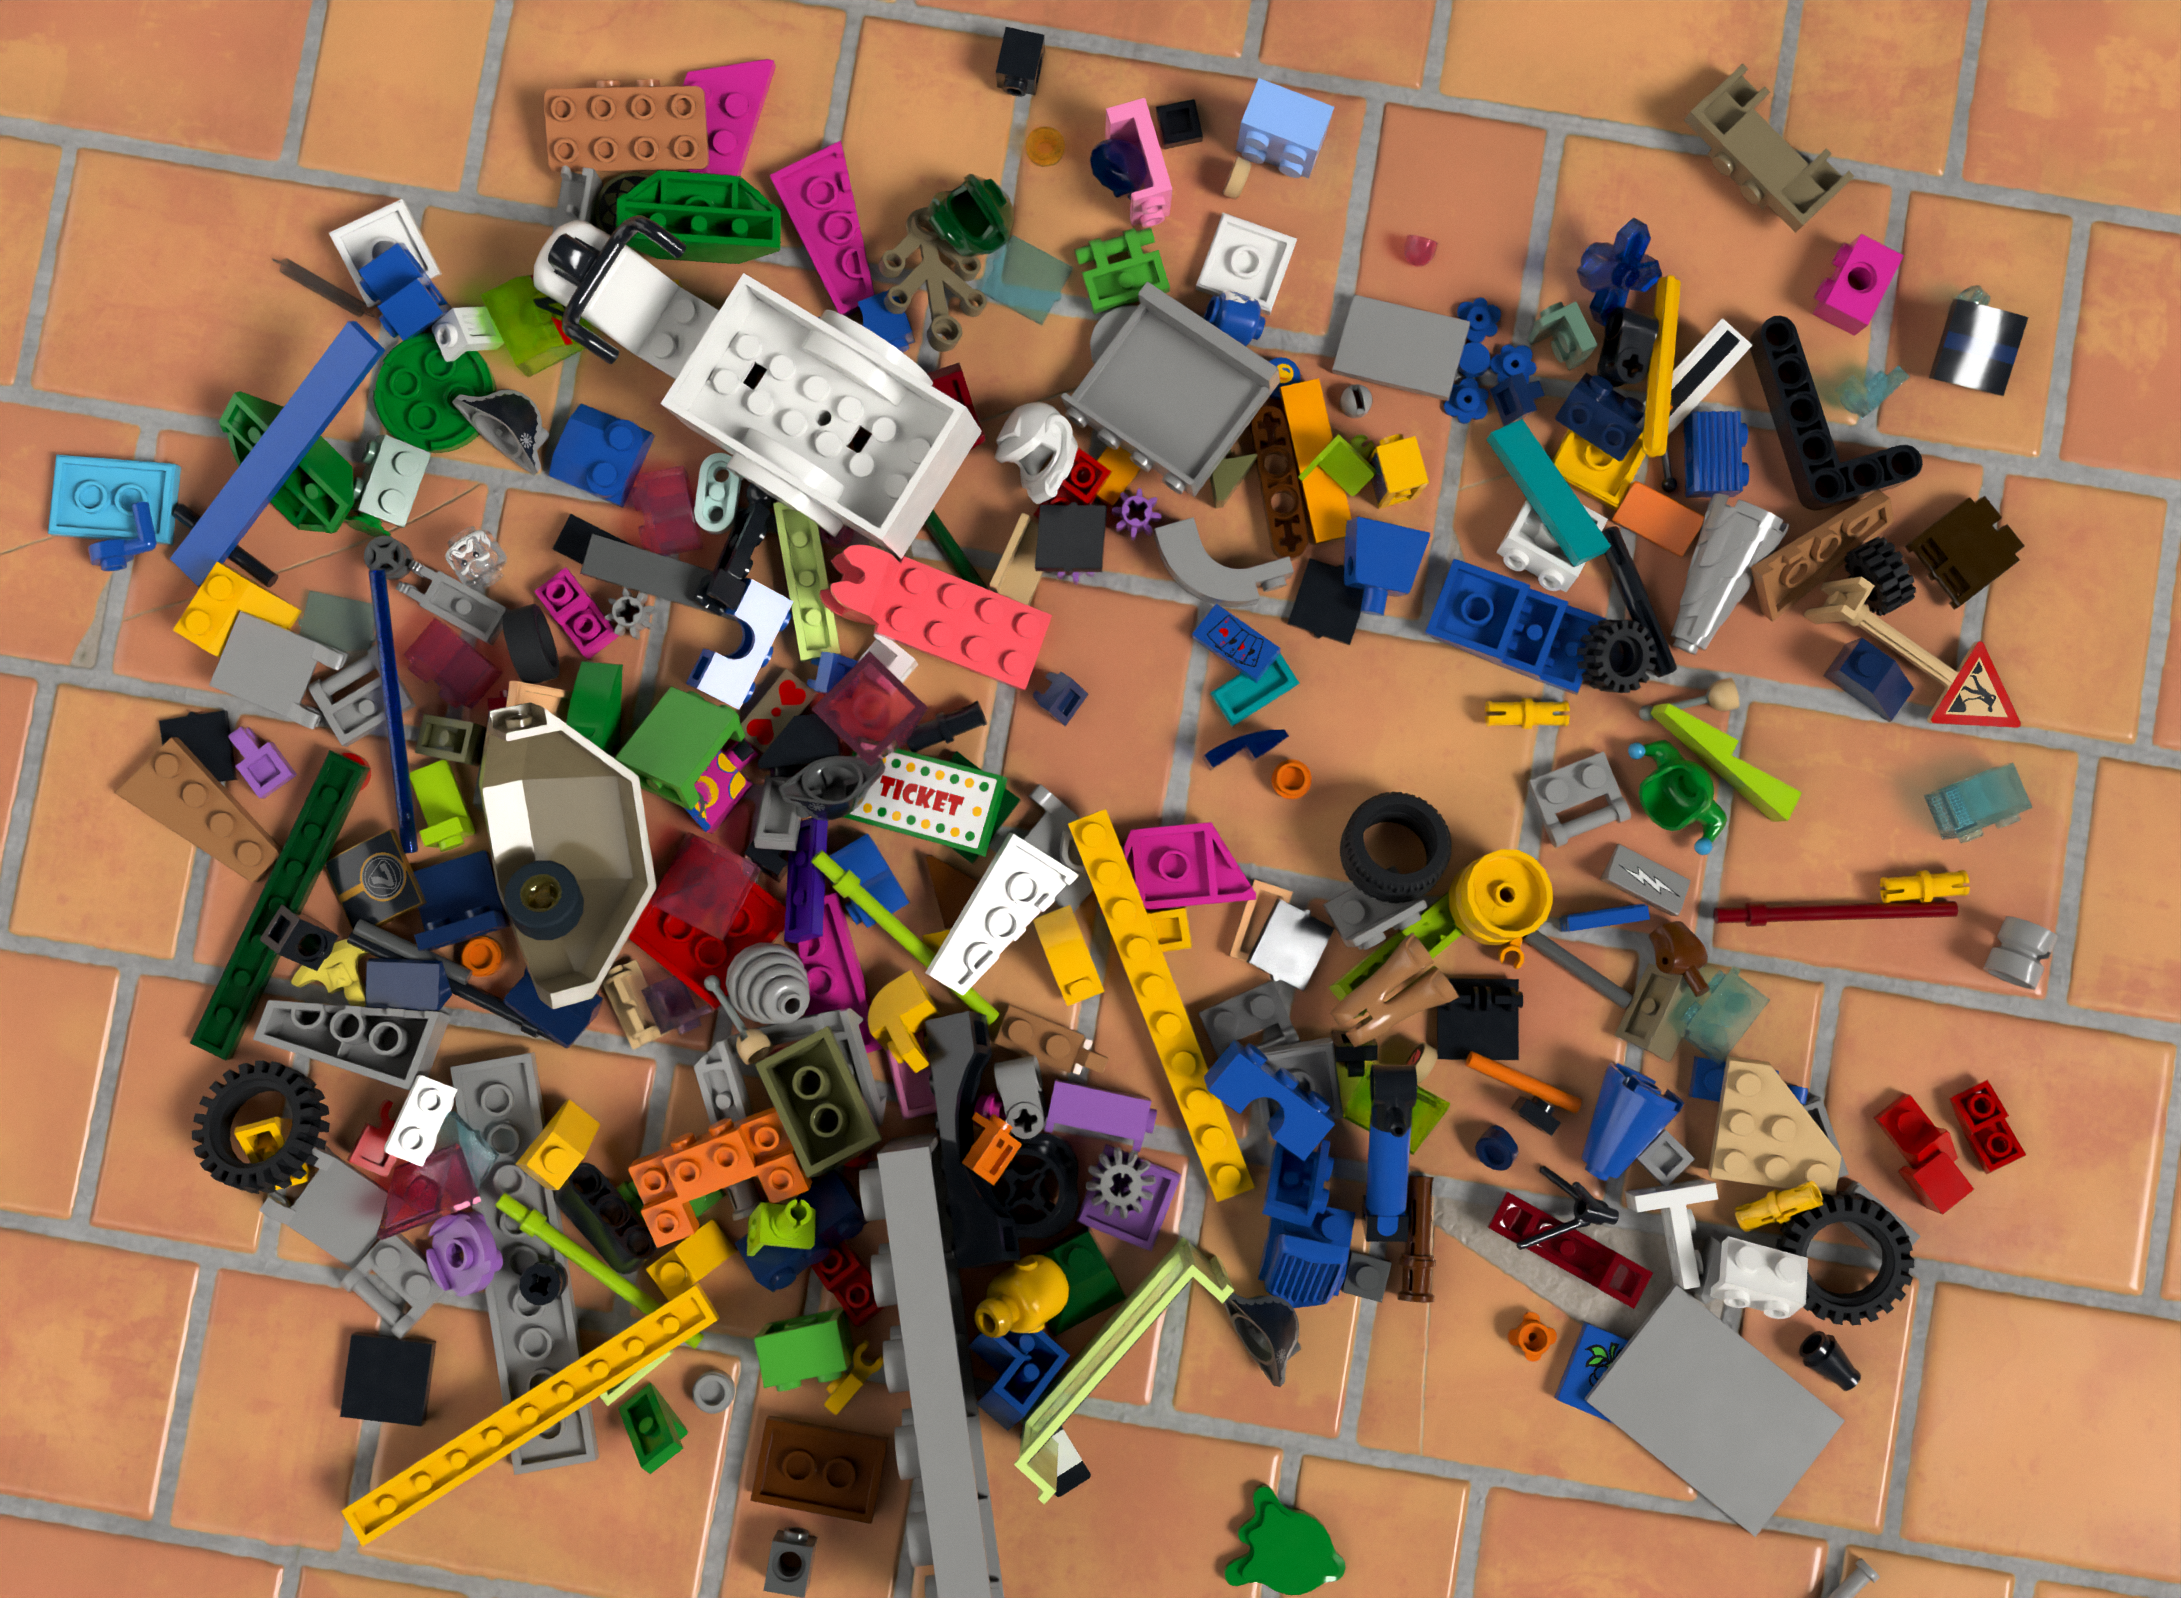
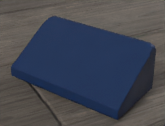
(406, 984)

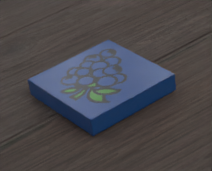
(1589, 1359)

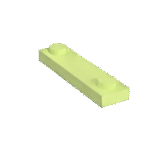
(805, 579)

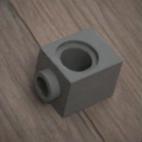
(786, 1579)

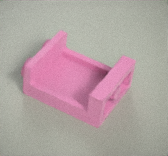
(1134, 124)

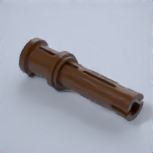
(1417, 1258)

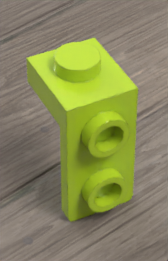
(442, 806)

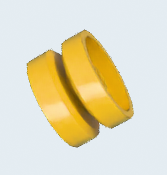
(1500, 897)

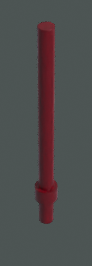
(1758, 914)

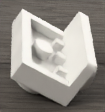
(420, 1120)
(1761, 1278)

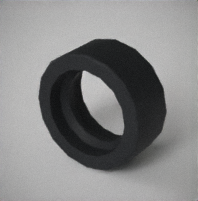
(531, 644)

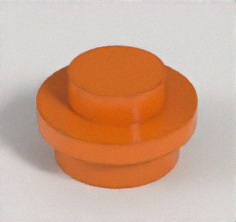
(1291, 779)

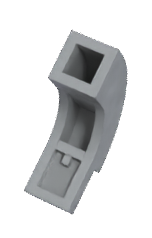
(1208, 580)

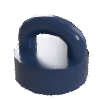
(1496, 1148)

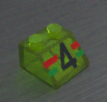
(530, 325)

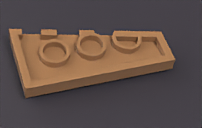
(1811, 558)
(200, 809)

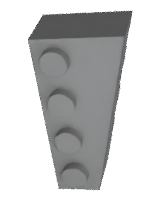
(363, 1040)

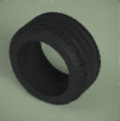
(1413, 814)

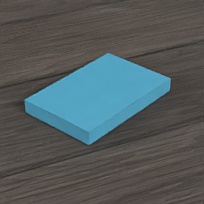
(97, 494)

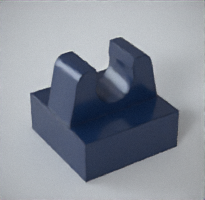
(1516, 398)
(1061, 698)

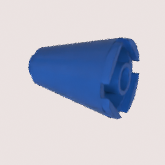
(1626, 1120)

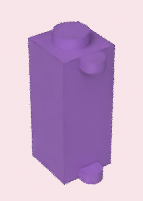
(1101, 1111)

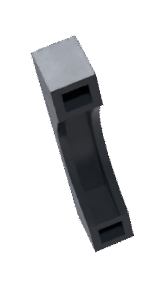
(958, 1056)

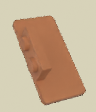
(626, 127)

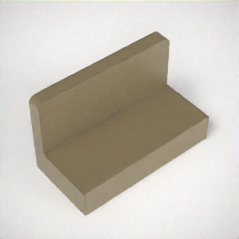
(1655, 1013)

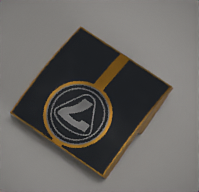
(375, 880)

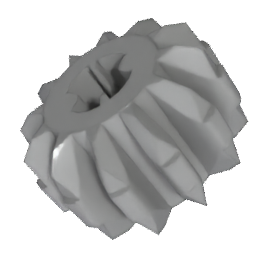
(1106, 1182)

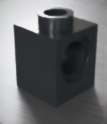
(1020, 62)
(289, 928)

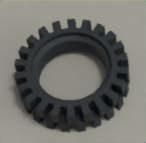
(297, 1149)
(1895, 1257)

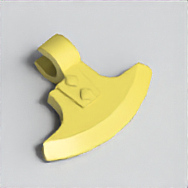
(338, 973)

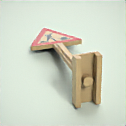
(1971, 693)

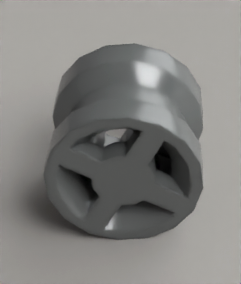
(380, 552)

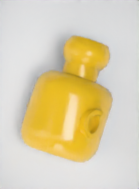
(1023, 1297)

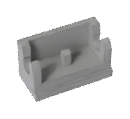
(577, 196)

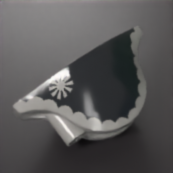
(509, 423)

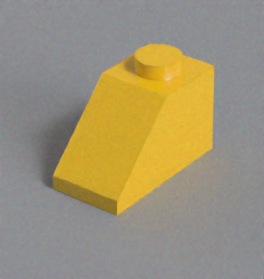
(559, 1146)

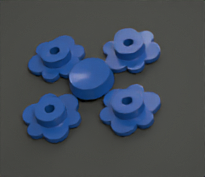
(1476, 361)

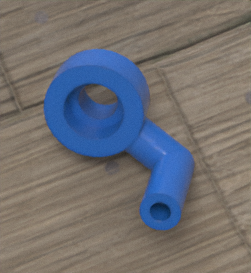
(115, 553)

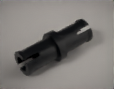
(946, 727)

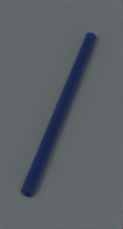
(393, 710)

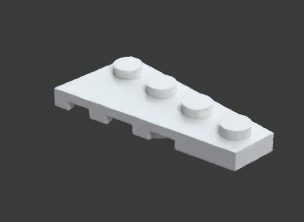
(1005, 901)

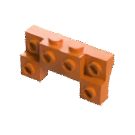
(712, 1162)

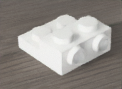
(1533, 548)

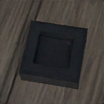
(1179, 124)

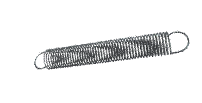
(358, 309)

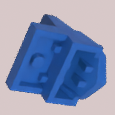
(1306, 1262)

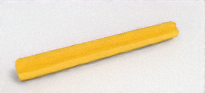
(1661, 368)

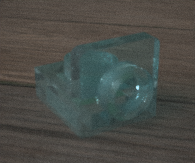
(1865, 398)

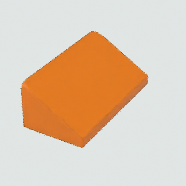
(1658, 518)

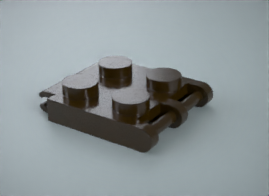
(1966, 549)

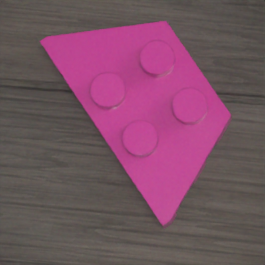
(732, 110)
(1184, 867)

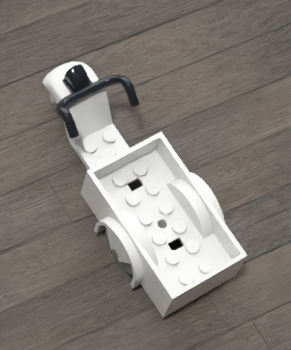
(802, 415)

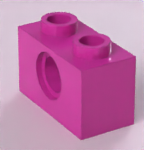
(1873, 268)

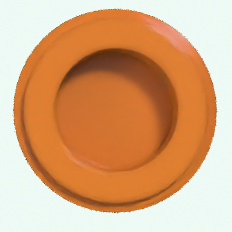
(483, 956)

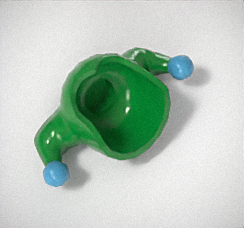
(1679, 793)

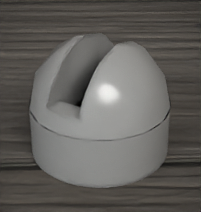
(1348, 402)

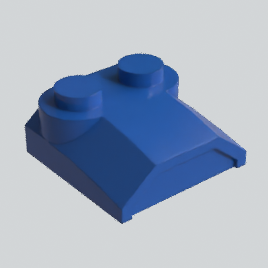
(600, 454)

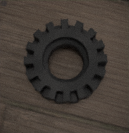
(1884, 569)
(1635, 656)

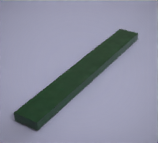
(288, 885)

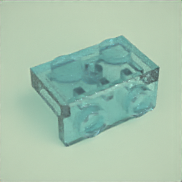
(1723, 1016)

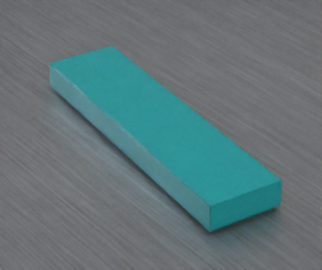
(1548, 492)

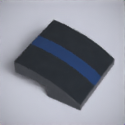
(1978, 347)

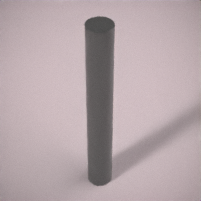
(409, 950)
(1579, 968)

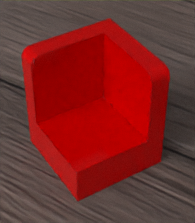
(1937, 1182)

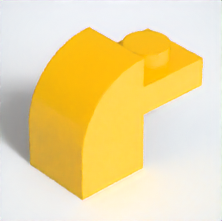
(1068, 955)
(898, 1014)

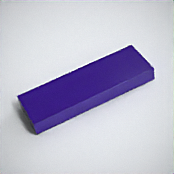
(806, 884)

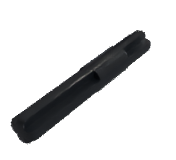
(1637, 600)

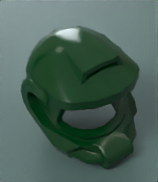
(973, 216)

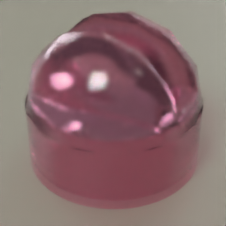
(1419, 250)
(844, 540)

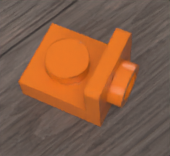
(992, 1149)

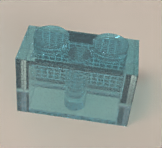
(1978, 802)

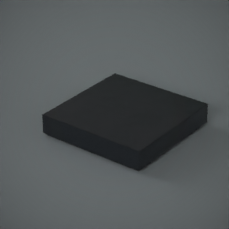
(388, 1379)

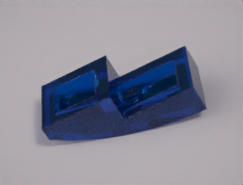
(1254, 744)

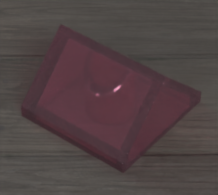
(871, 710)
(427, 1192)

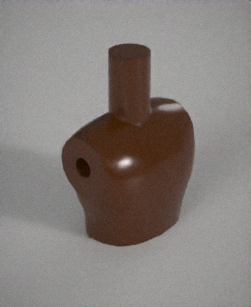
(1680, 953)

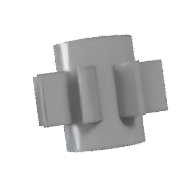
(640, 619)

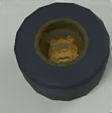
(536, 887)

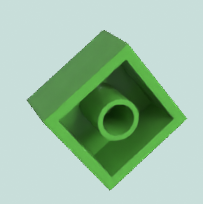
(804, 1349)

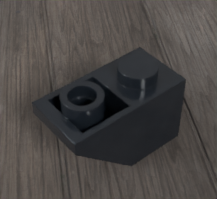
(799, 744)

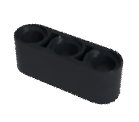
(624, 1226)

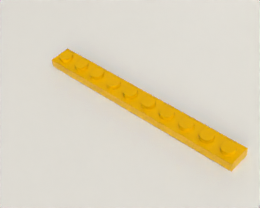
(1160, 1004)
(530, 1414)

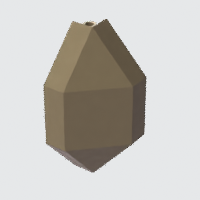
(572, 804)

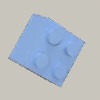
(1283, 129)

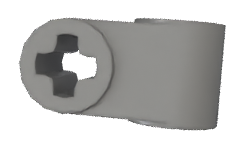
(1022, 1088)

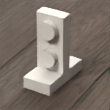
(1677, 1222)

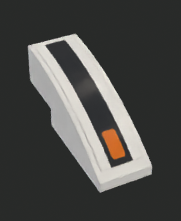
(1704, 369)

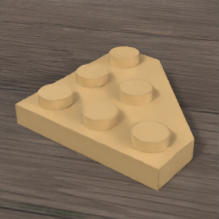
(1767, 1133)

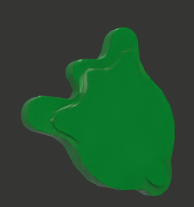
(1287, 1549)

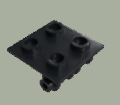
(1480, 1020)

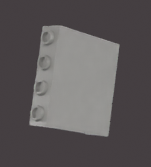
(1172, 391)

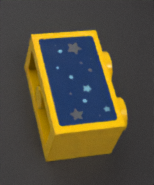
(1399, 470)

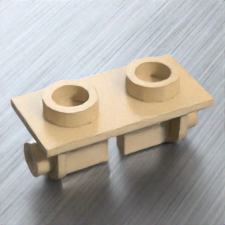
(624, 991)

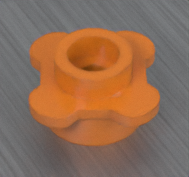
(1532, 1348)

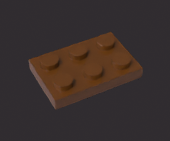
(819, 1469)

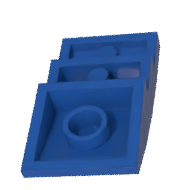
(1511, 625)

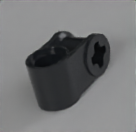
(1627, 345)

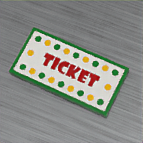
(934, 801)

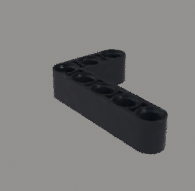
(1814, 428)

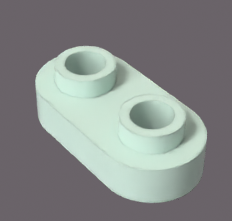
(716, 495)

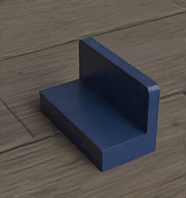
(560, 1024)

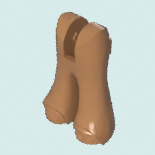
(1424, 993)

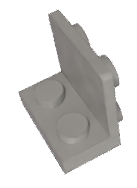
(1364, 919)

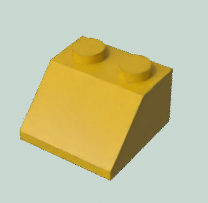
(217, 605)

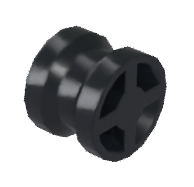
(551, 1277)

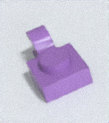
(263, 765)

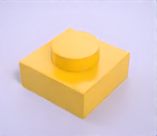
(1171, 928)

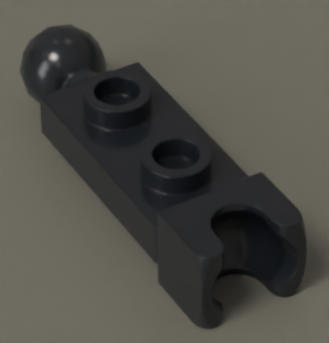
(725, 583)

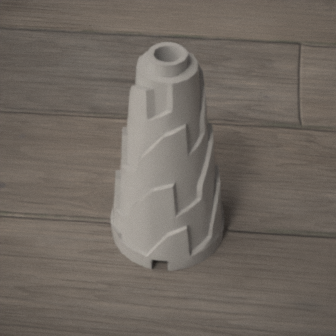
(1721, 567)

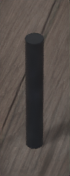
(238, 555)

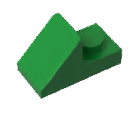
(652, 1428)

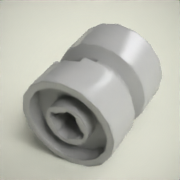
(2020, 952)

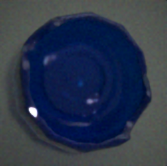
(1118, 166)

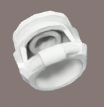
(1029, 440)

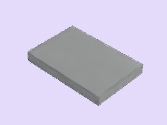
(1401, 347)

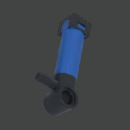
(1392, 1102)

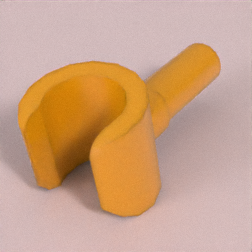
(1515, 946)

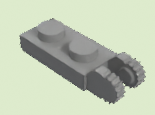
(457, 603)

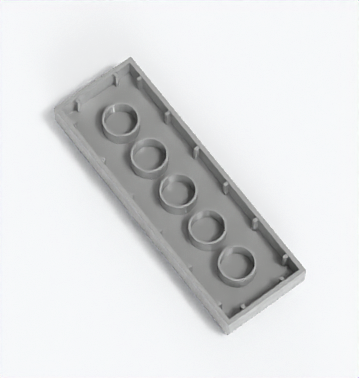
(933, 1362)

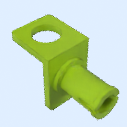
(1345, 463)
(781, 1226)

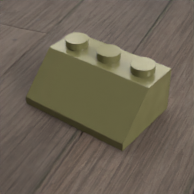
(819, 1103)

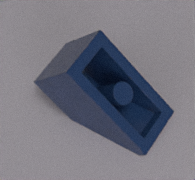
(1870, 678)

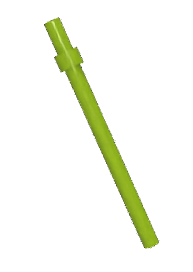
(847, 884)
(535, 1223)

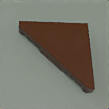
(951, 889)

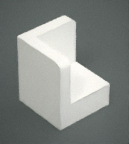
(892, 657)

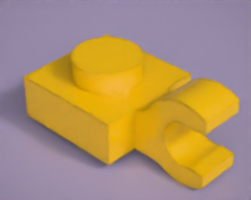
(844, 1388)

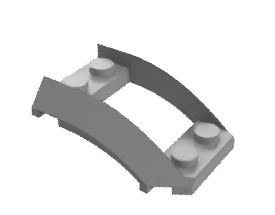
(724, 1085)

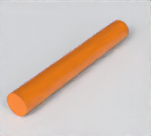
(1523, 1082)

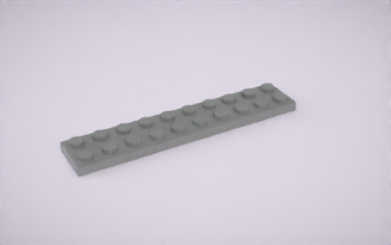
(528, 1339)

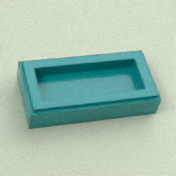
(1244, 697)

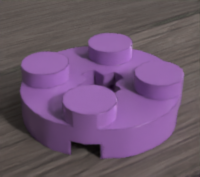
(481, 1258)

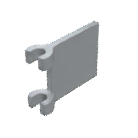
(273, 667)
(1046, 838)
(336, 1209)

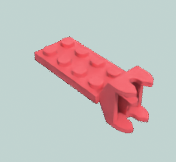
(938, 614)

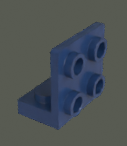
(459, 901)

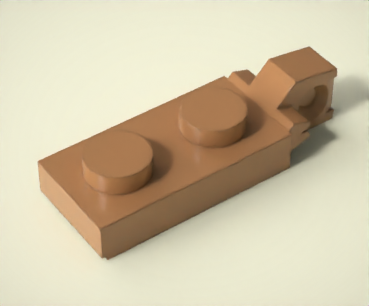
(1049, 1042)

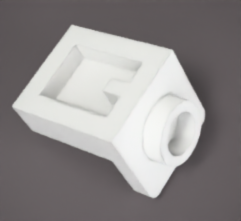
(466, 330)

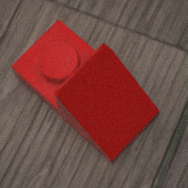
(1913, 1131)

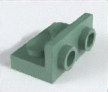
(1570, 331)

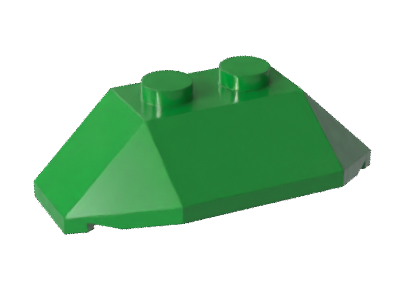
(710, 213)
(319, 488)

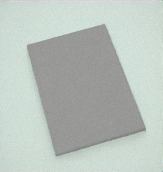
(1714, 1409)

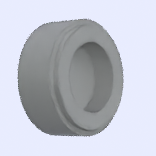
(713, 1391)

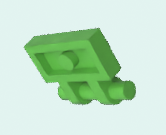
(1120, 282)

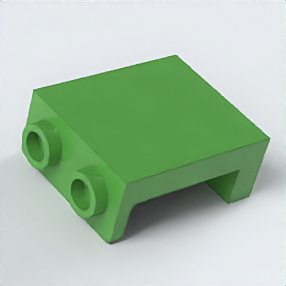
(679, 744)

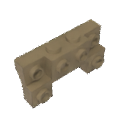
(1759, 157)

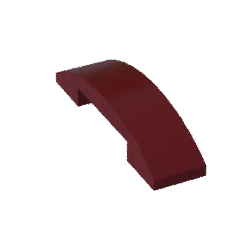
(1572, 1251)

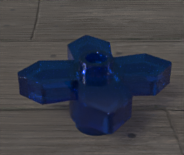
(1618, 269)

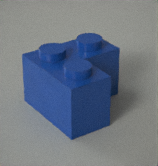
(406, 292)
(1025, 1369)

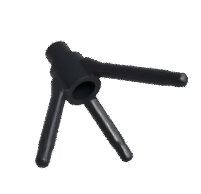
(1586, 1211)

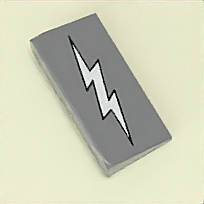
(1646, 880)

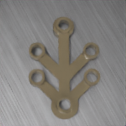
(935, 275)

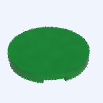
(418, 391)

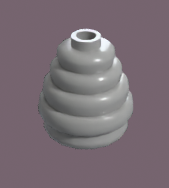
(768, 984)

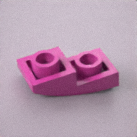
(576, 613)

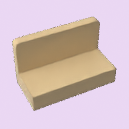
(1016, 570)

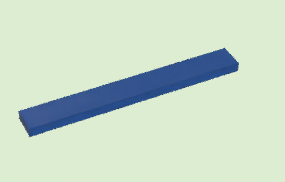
(278, 451)

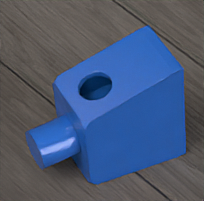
(1381, 560)

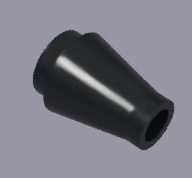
(1828, 1359)

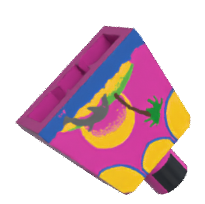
(722, 786)

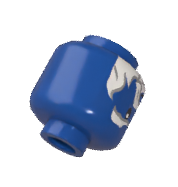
(1236, 316)

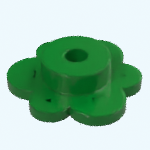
(367, 524)

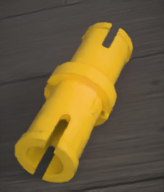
(1527, 713)
(1924, 886)
(1778, 1206)

